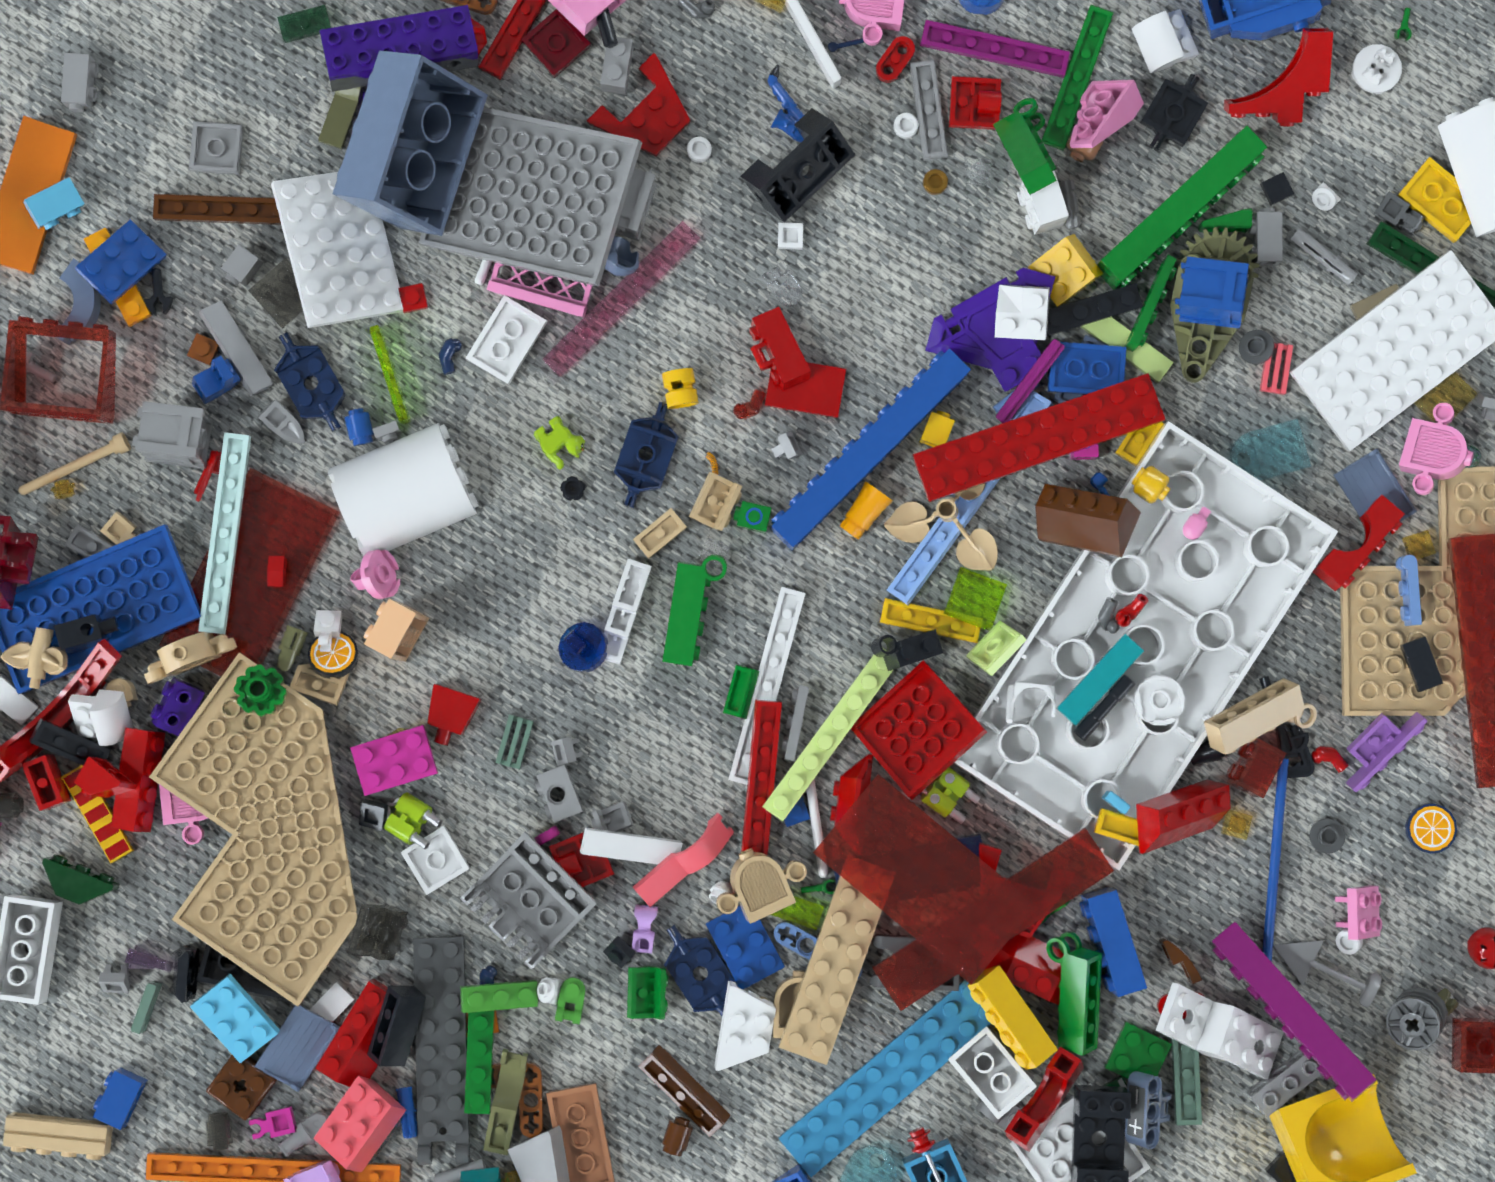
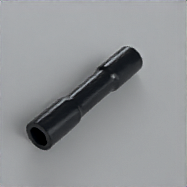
(1115, 695)

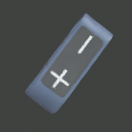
(1148, 1109)

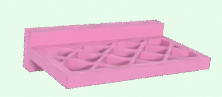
(537, 296)

